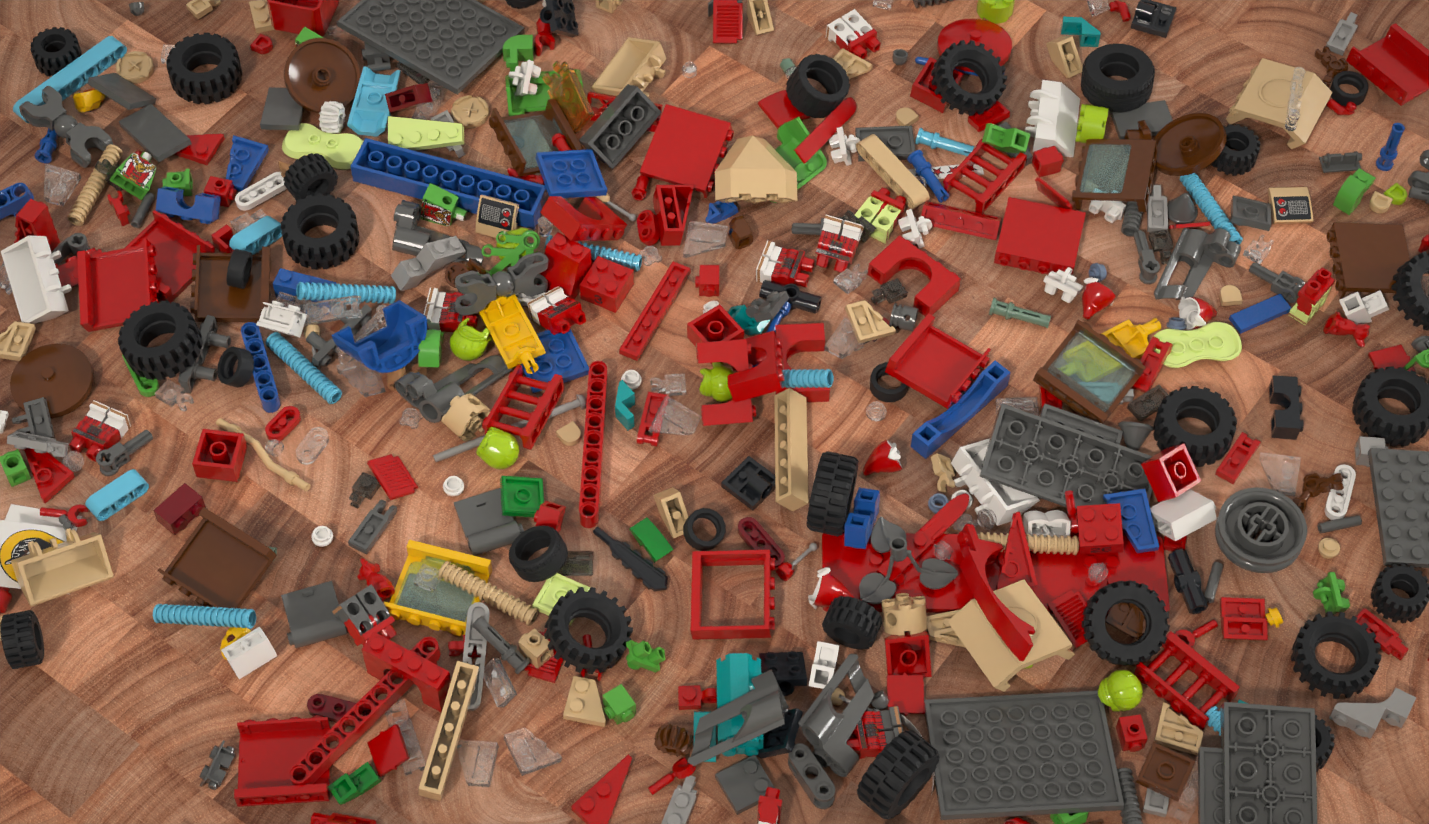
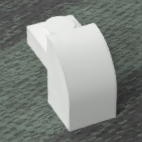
(1363, 309)
(824, 664)

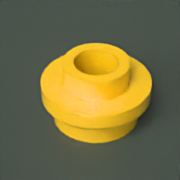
(1274, 617)

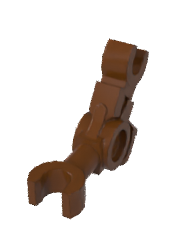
(1331, 63)
(1314, 485)

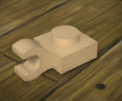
(201, 7)
(943, 468)

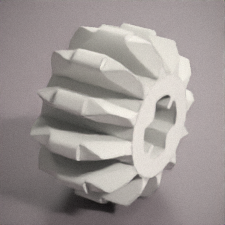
(332, 117)

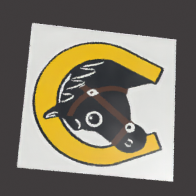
(14, 544)

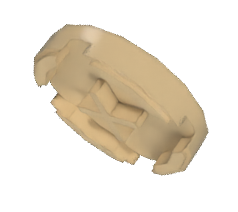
(135, 67)
(470, 111)

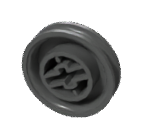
(1259, 511)

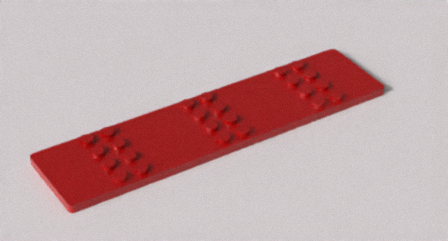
(1054, 572)

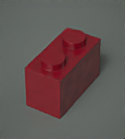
(408, 97)
(179, 509)

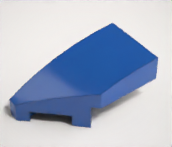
(720, 211)

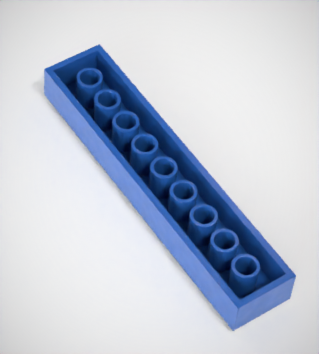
(413, 171)

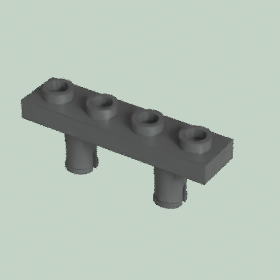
(209, 338)
(328, 349)

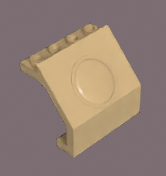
(1267, 96)
(990, 650)

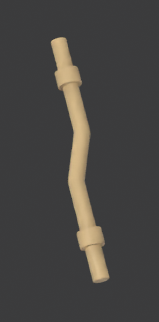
(289, 476)

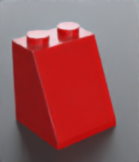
(566, 264)

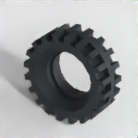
(979, 61)
(1410, 291)
(604, 613)
(1346, 633)

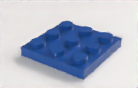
(571, 173)
(560, 357)

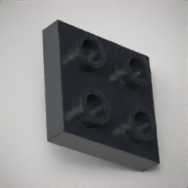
(560, 17)
(1153, 17)
(749, 483)
(787, 668)
(781, 739)

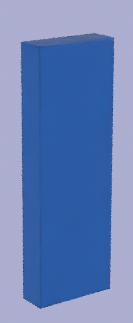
(1260, 313)

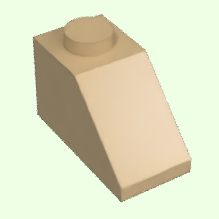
(1065, 55)
(672, 510)

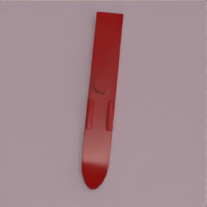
(826, 129)
(928, 534)

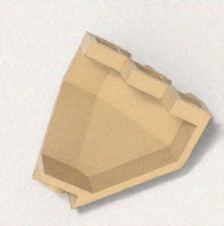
(755, 174)

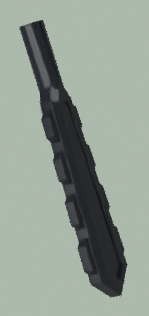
(641, 568)

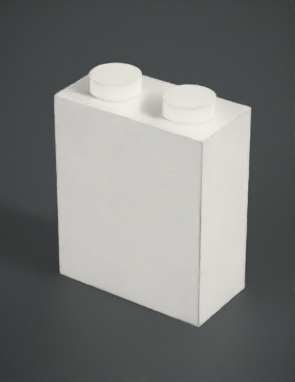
(1183, 514)

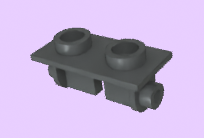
(1340, 162)
(220, 757)

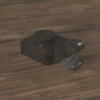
(108, 169)
(868, 227)
(1161, 242)
(890, 291)
(363, 488)

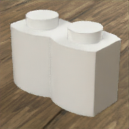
(1048, 523)

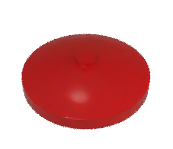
(980, 31)

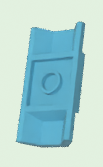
(370, 107)

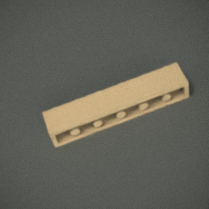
(791, 449)
(448, 731)

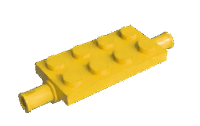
(512, 332)
(1132, 337)

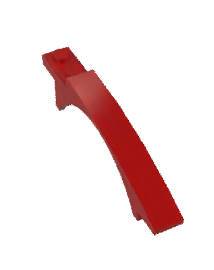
(977, 556)

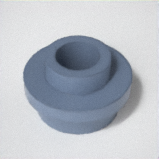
(1097, 271)
(1176, 323)
(937, 498)

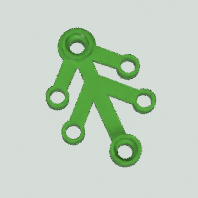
(511, 255)

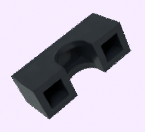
(1287, 422)

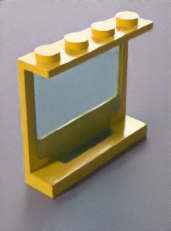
(447, 605)

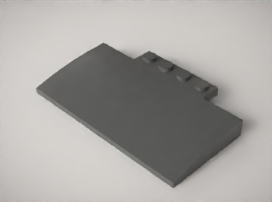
(1061, 454)
(1262, 767)

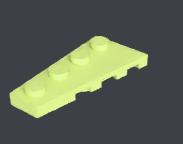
(423, 134)

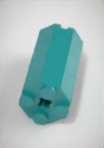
(734, 681)

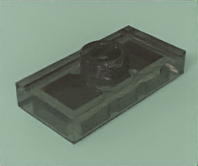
(1147, 403)

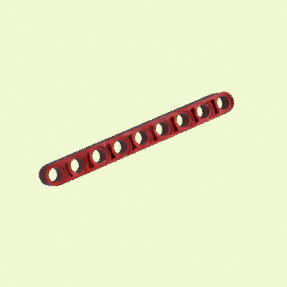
(593, 451)
(354, 718)

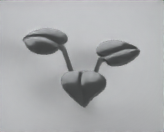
(892, 538)

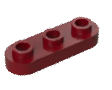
(759, 536)
(329, 706)

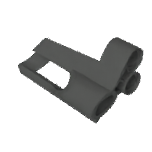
(411, 238)
(1198, 251)
(435, 398)
(760, 709)
(831, 730)

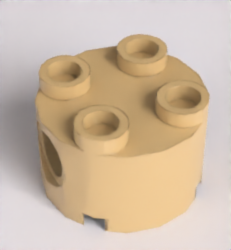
(465, 416)
(904, 614)

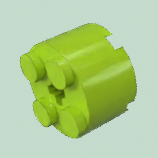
(995, 10)
(1091, 123)

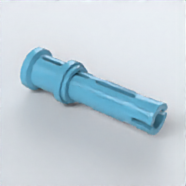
(935, 140)

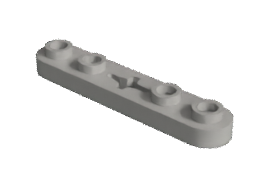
(472, 639)

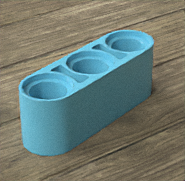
(257, 235)
(117, 495)

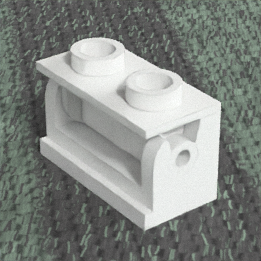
(282, 319)
(249, 652)

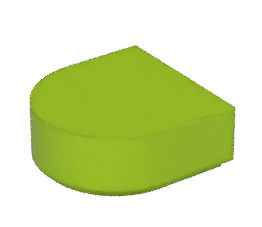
(1398, 194)

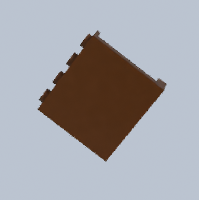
(1366, 256)
(226, 302)
(218, 563)

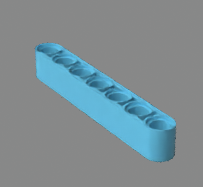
(77, 72)

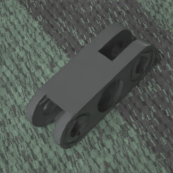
(820, 789)

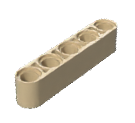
(892, 171)

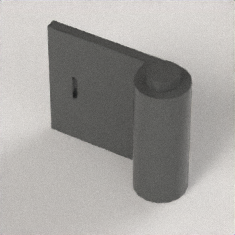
(484, 523)
(312, 616)

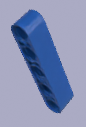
(14, 202)
(262, 370)

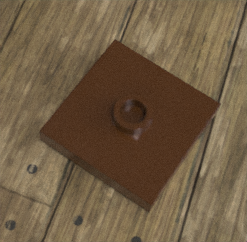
(1165, 771)

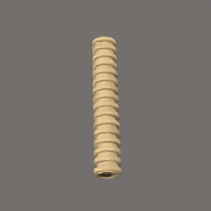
(92, 188)
(1039, 543)
(488, 593)

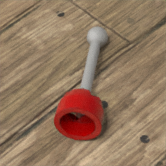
(786, 570)

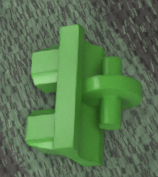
(1329, 593)
(644, 656)

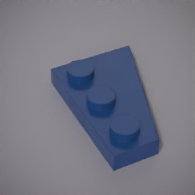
(244, 161)
(1136, 519)

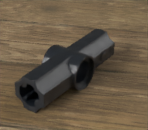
(797, 298)
(1187, 581)

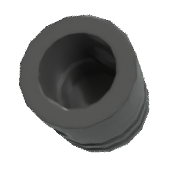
(899, 314)

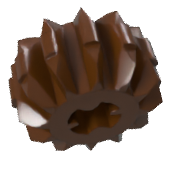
(673, 740)

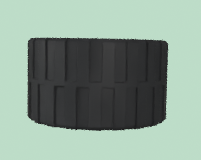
(827, 73)

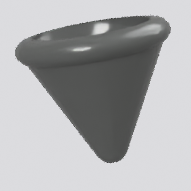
(1182, 209)
(1134, 433)

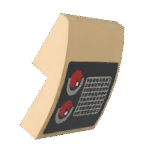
(1290, 205)
(495, 216)

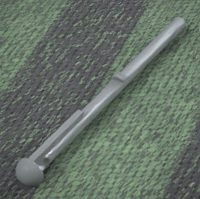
(580, 401)

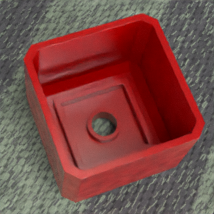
(296, 14)

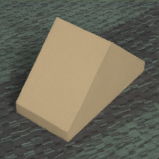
(759, 16)

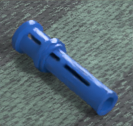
(47, 146)
(1389, 152)
(923, 169)

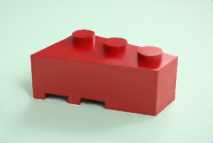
(671, 209)
(36, 221)

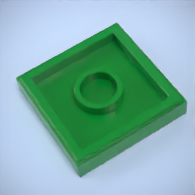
(521, 495)

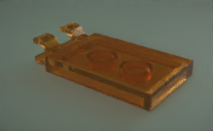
(569, 95)

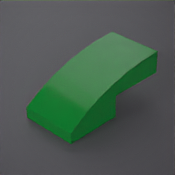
(651, 538)
(353, 785)

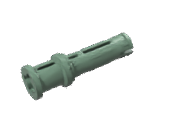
(1010, 311)

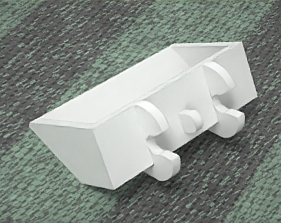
(1054, 117)
(35, 279)
(991, 495)

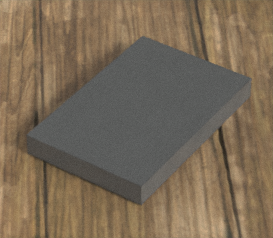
(121, 91)
(281, 111)
(1154, 113)
(896, 138)

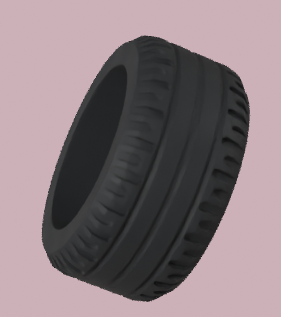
(545, 565)

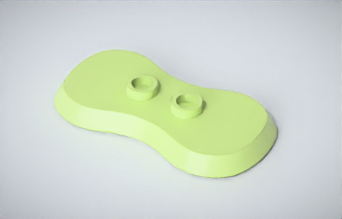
(336, 148)
(1211, 342)

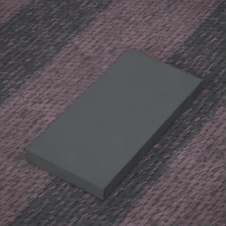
(155, 132)

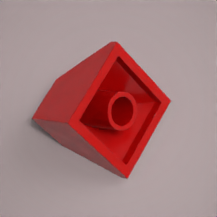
(908, 654)

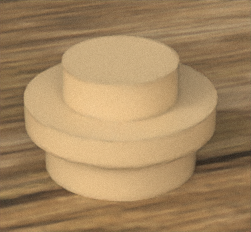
(1328, 548)

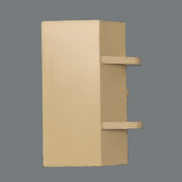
(633, 65)
(62, 567)

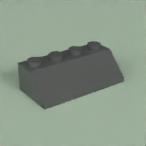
(620, 126)

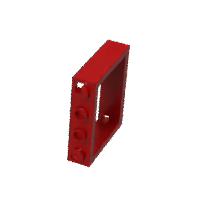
(731, 558)

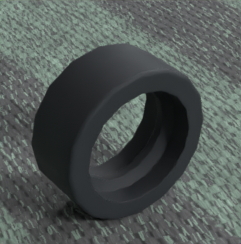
(1350, 78)
(239, 268)
(244, 368)
(883, 394)
(715, 518)

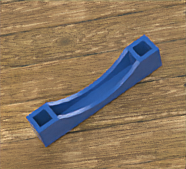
(940, 429)

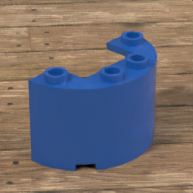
(390, 346)

